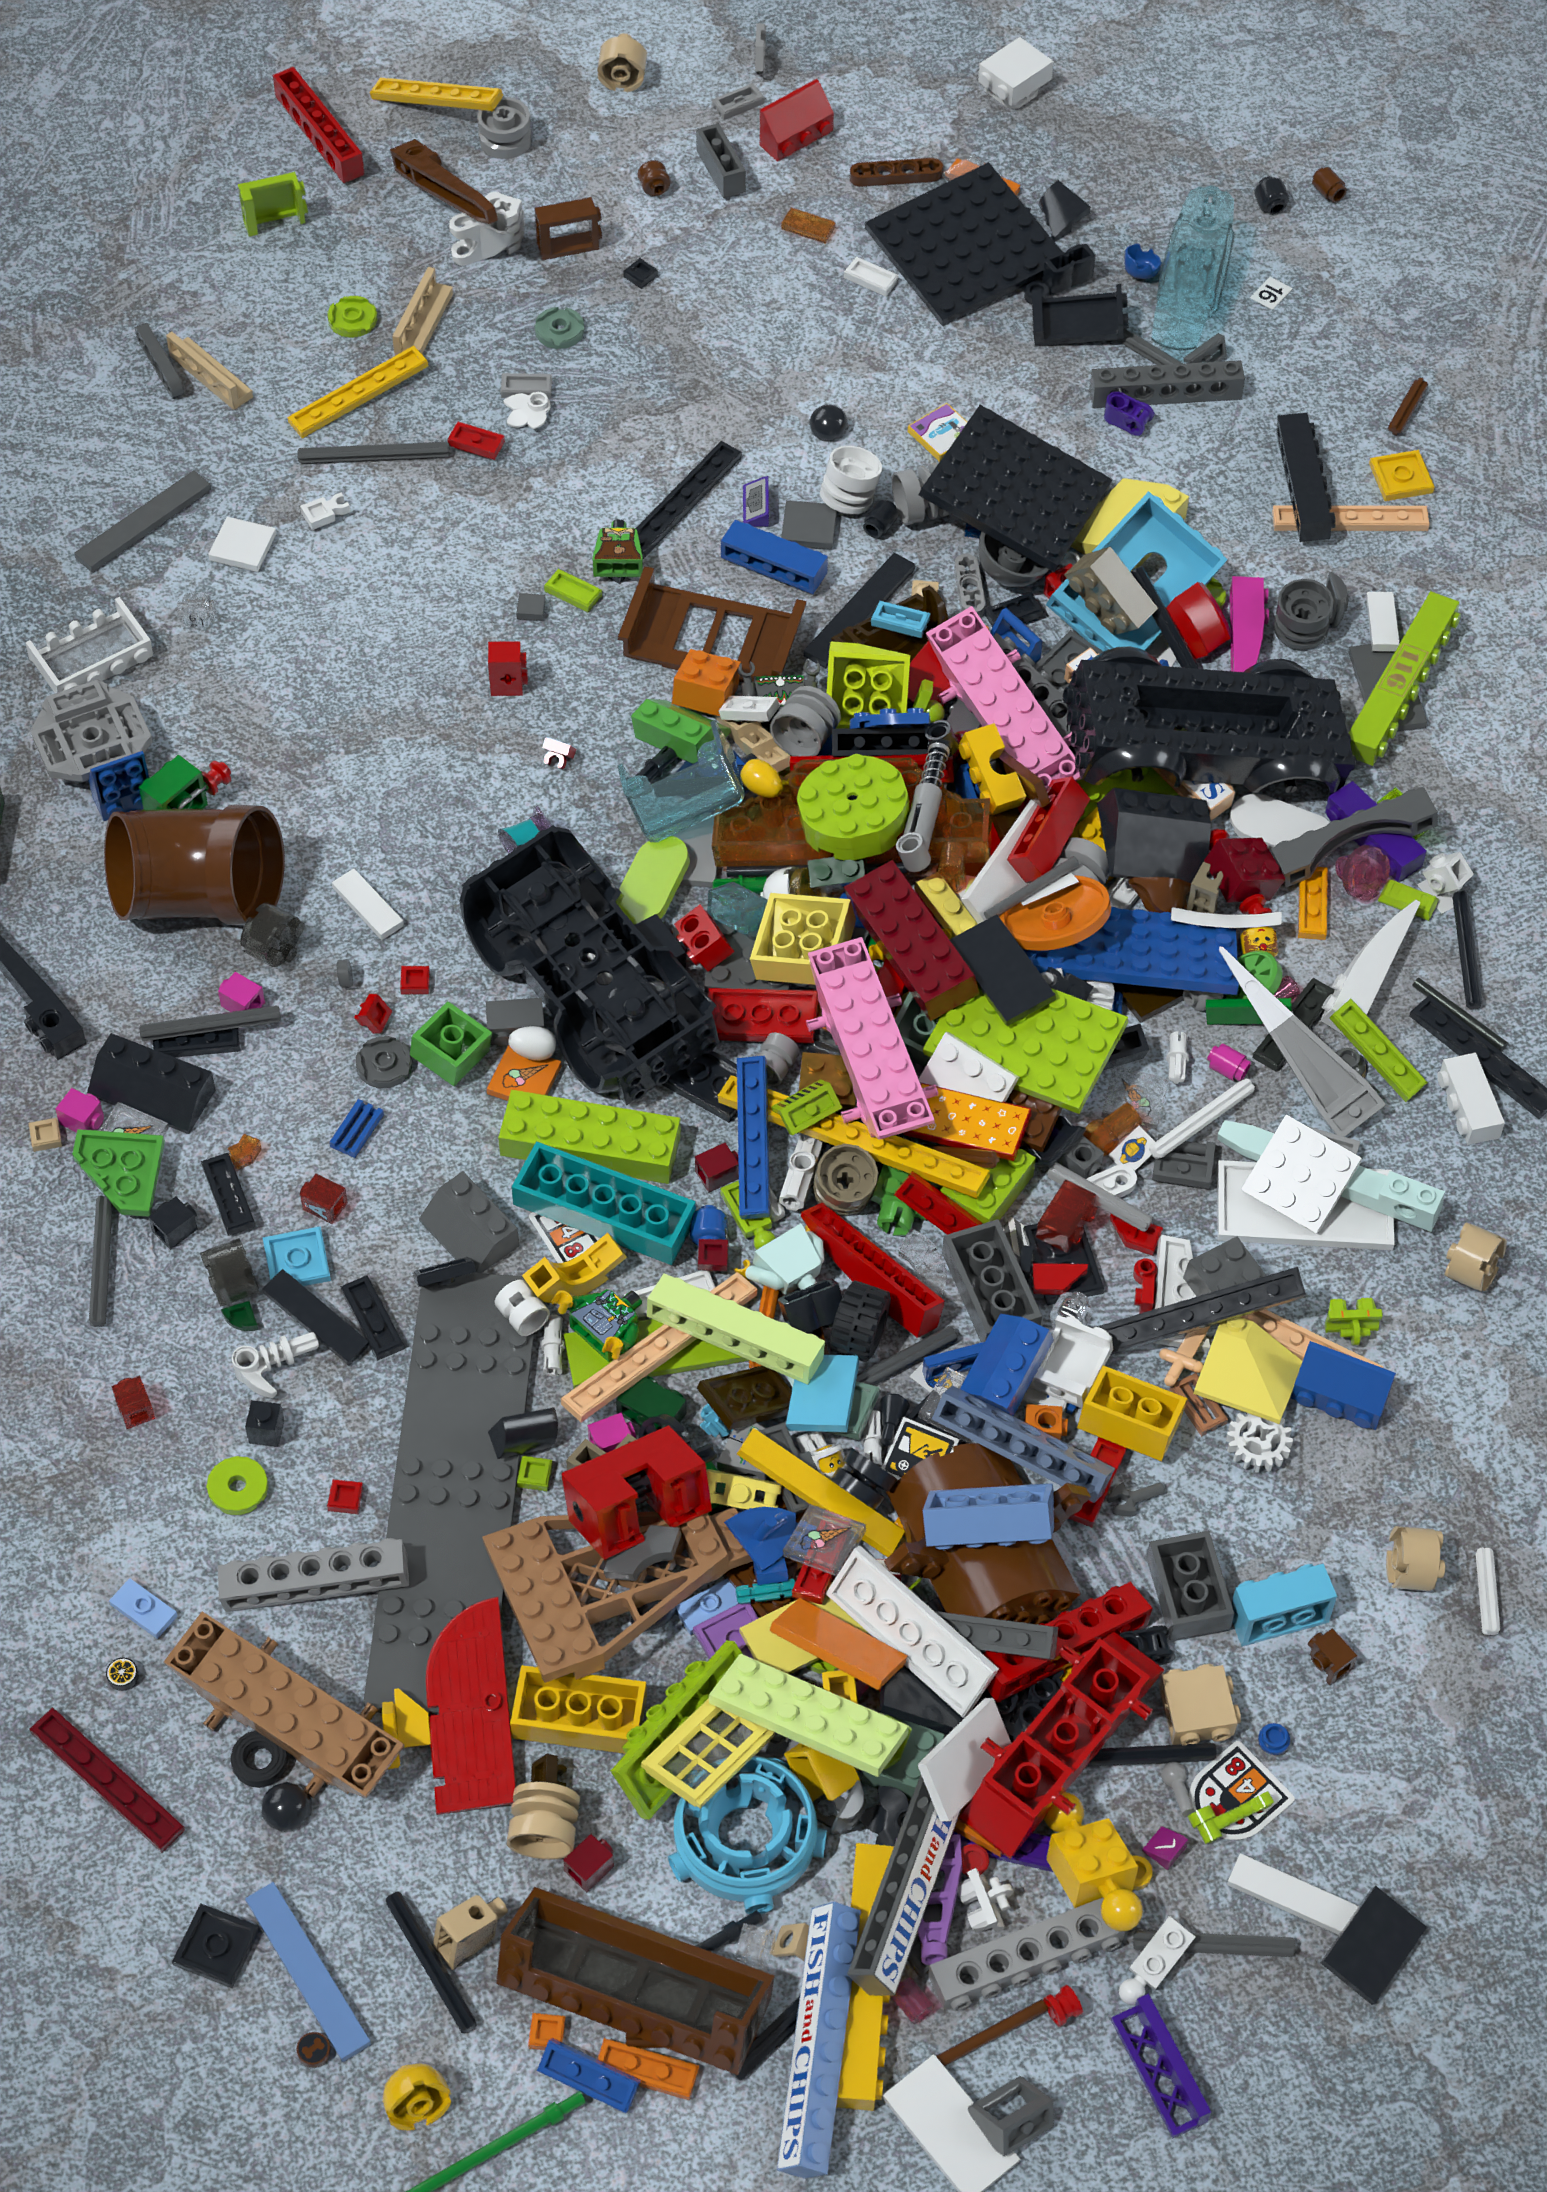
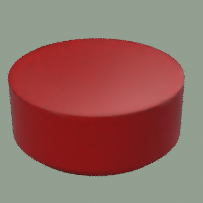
(974, 1857)

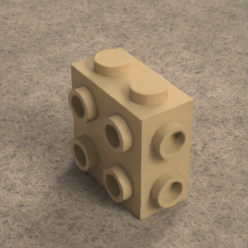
(1199, 1704)

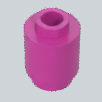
(1228, 1062)

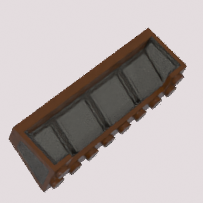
(634, 1979)

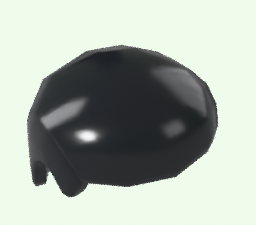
(828, 422)
(286, 1806)

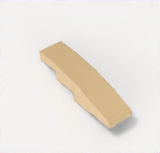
(755, 739)

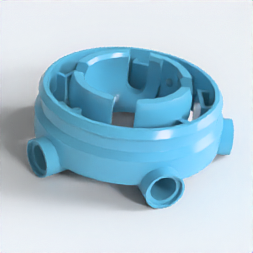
(759, 1885)

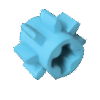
(712, 1423)

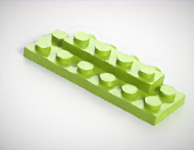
(663, 1719)

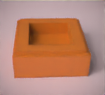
(544, 2028)

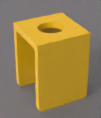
(821, 1772)

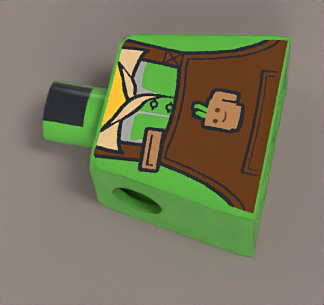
(617, 552)

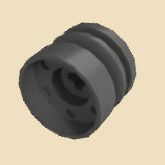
(1303, 614)

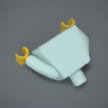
(787, 1261)

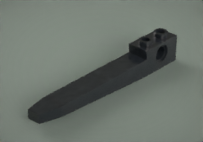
(42, 1007)

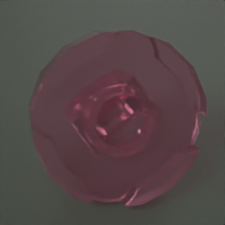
(1363, 871)

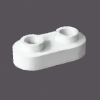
(1108, 1180)

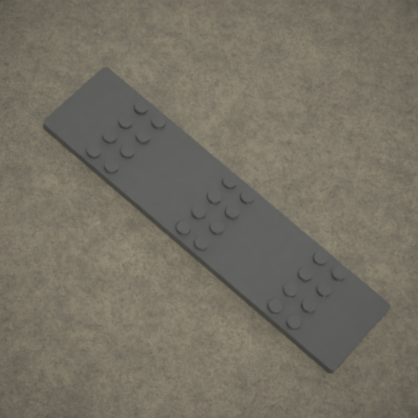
(447, 1478)

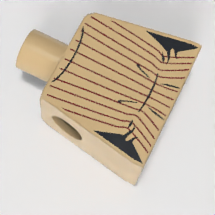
(467, 1929)

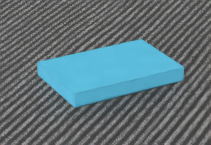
(827, 1398)

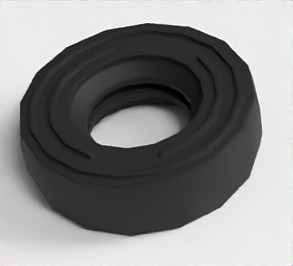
(257, 1777)

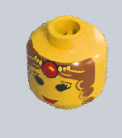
(1259, 939)

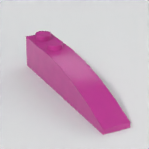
(1247, 620)

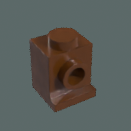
(1331, 1655)

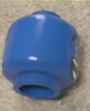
(708, 1224)

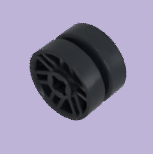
(863, 1479)

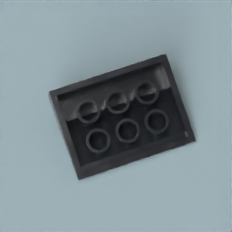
(1154, 834)

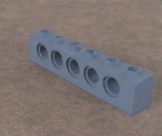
(1021, 1442)

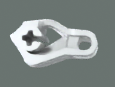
(486, 239)

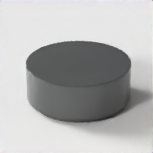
(344, 973)

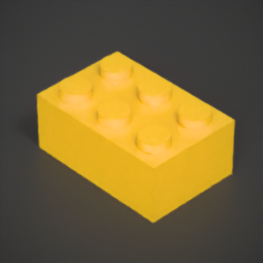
(1132, 1413)

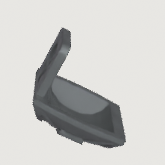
(1340, 596)
(849, 1811)

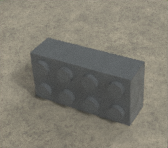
(988, 1276)

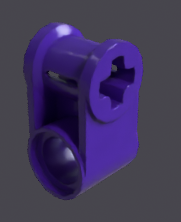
(1126, 413)

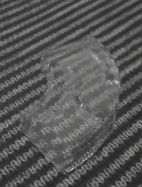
(925, 1260)

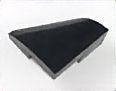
(1062, 209)

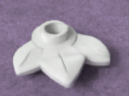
(527, 409)

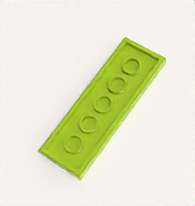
(699, 1354)

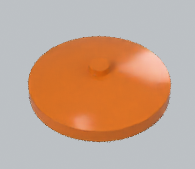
(1060, 917)

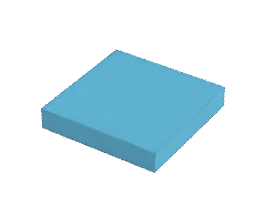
(299, 1254)

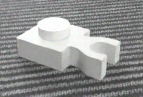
(323, 512)

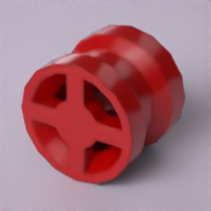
(1063, 2005)

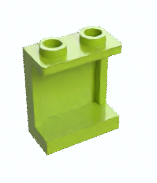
(271, 200)

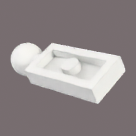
(1156, 1960)

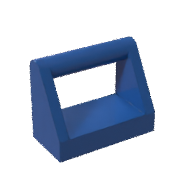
(1002, 628)

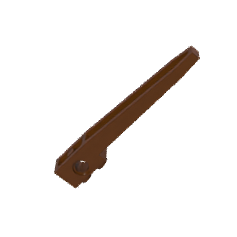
(424, 170)

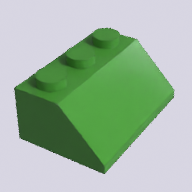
(673, 726)

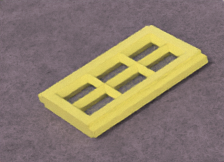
(705, 1753)

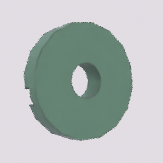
(563, 337)

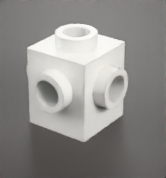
(1447, 873)

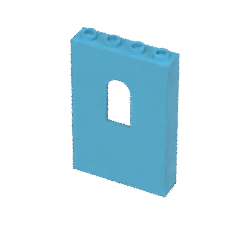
(1144, 530)

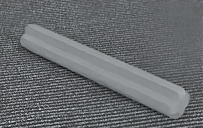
(1103, 1198)

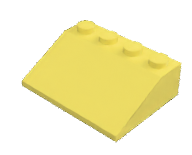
(1118, 505)

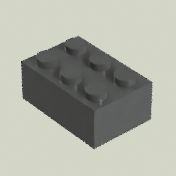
(1190, 1585)

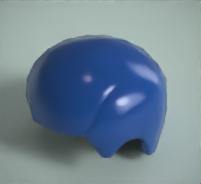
(1141, 263)

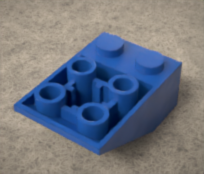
(117, 784)

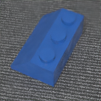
(1008, 1362)
(1342, 1386)

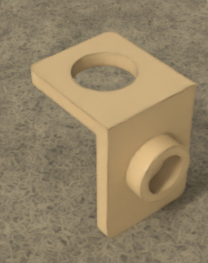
(798, 1943)

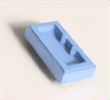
(706, 1604)
(143, 1608)

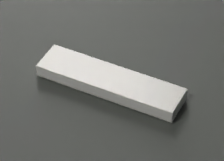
(1291, 1894)

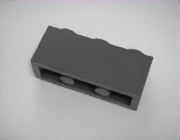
(721, 160)

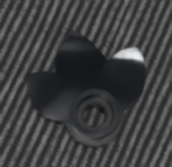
(886, 1817)

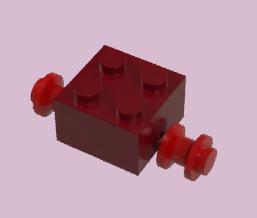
(1247, 871)

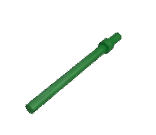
(552, 2115)

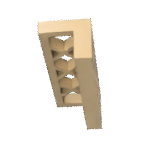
(422, 314)
(208, 371)

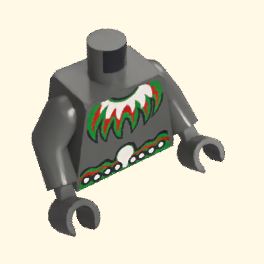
(775, 685)

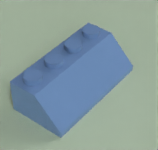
(989, 1515)

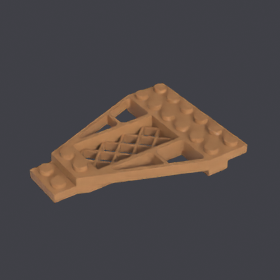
(559, 1622)

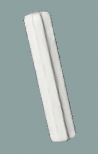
(1487, 1591)

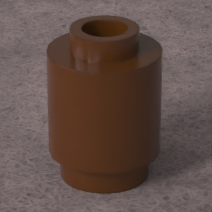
(1329, 184)

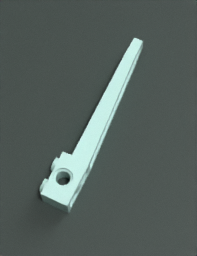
(1389, 1195)

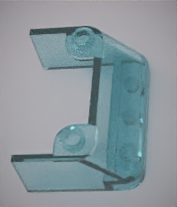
(687, 795)

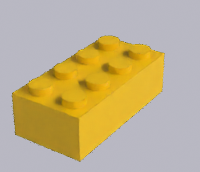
(577, 1712)

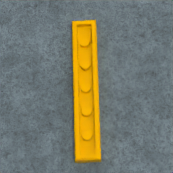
(436, 94)
(357, 391)
(818, 1489)

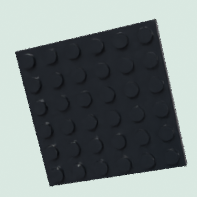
(964, 243)
(1016, 487)

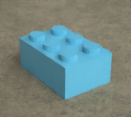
(1282, 1604)

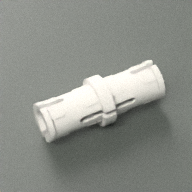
(553, 1346)

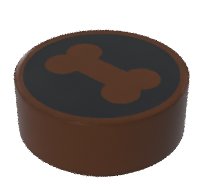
(313, 2050)

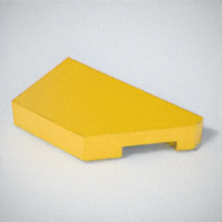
(411, 1721)
(390, 1726)

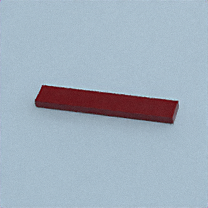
(107, 1780)

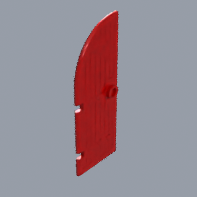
(473, 1724)

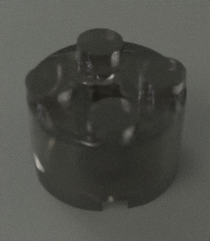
(272, 935)
(230, 1272)

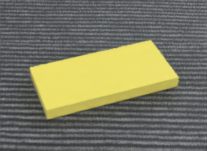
(778, 1652)

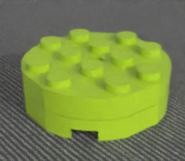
(853, 807)

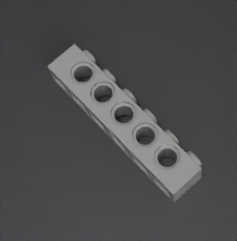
(328, 1582)
(1007, 1949)

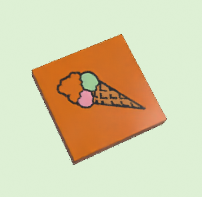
(522, 1075)

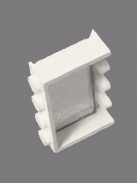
(92, 652)

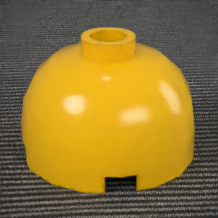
(414, 2095)

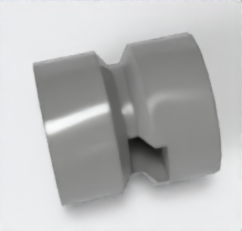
(780, 1055)

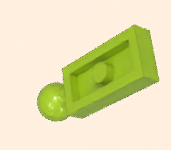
(748, 1227)

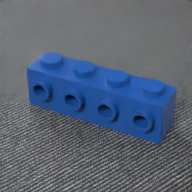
(774, 556)

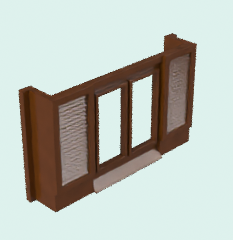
(660, 612)

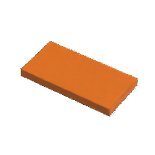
(838, 1643)

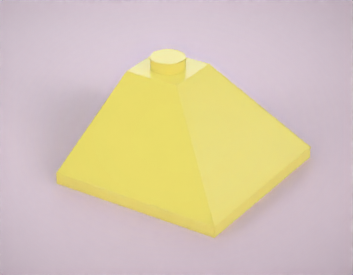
(1248, 1370)

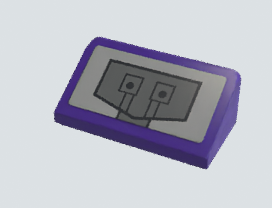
(756, 502)

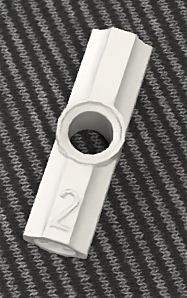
(801, 1172)

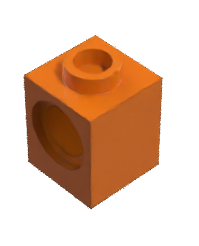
(1047, 1414)

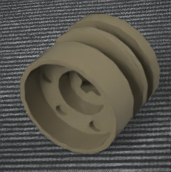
(855, 1168)

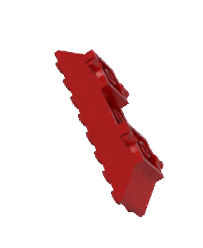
(1059, 1742)

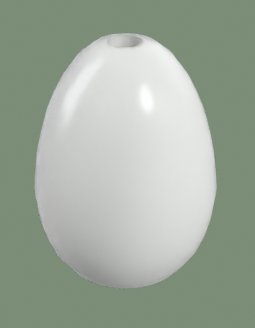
(533, 1042)

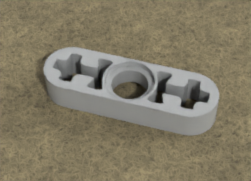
(974, 578)

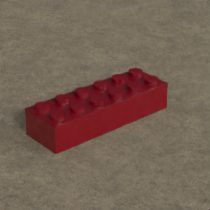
(912, 940)

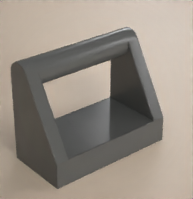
(1018, 2126)

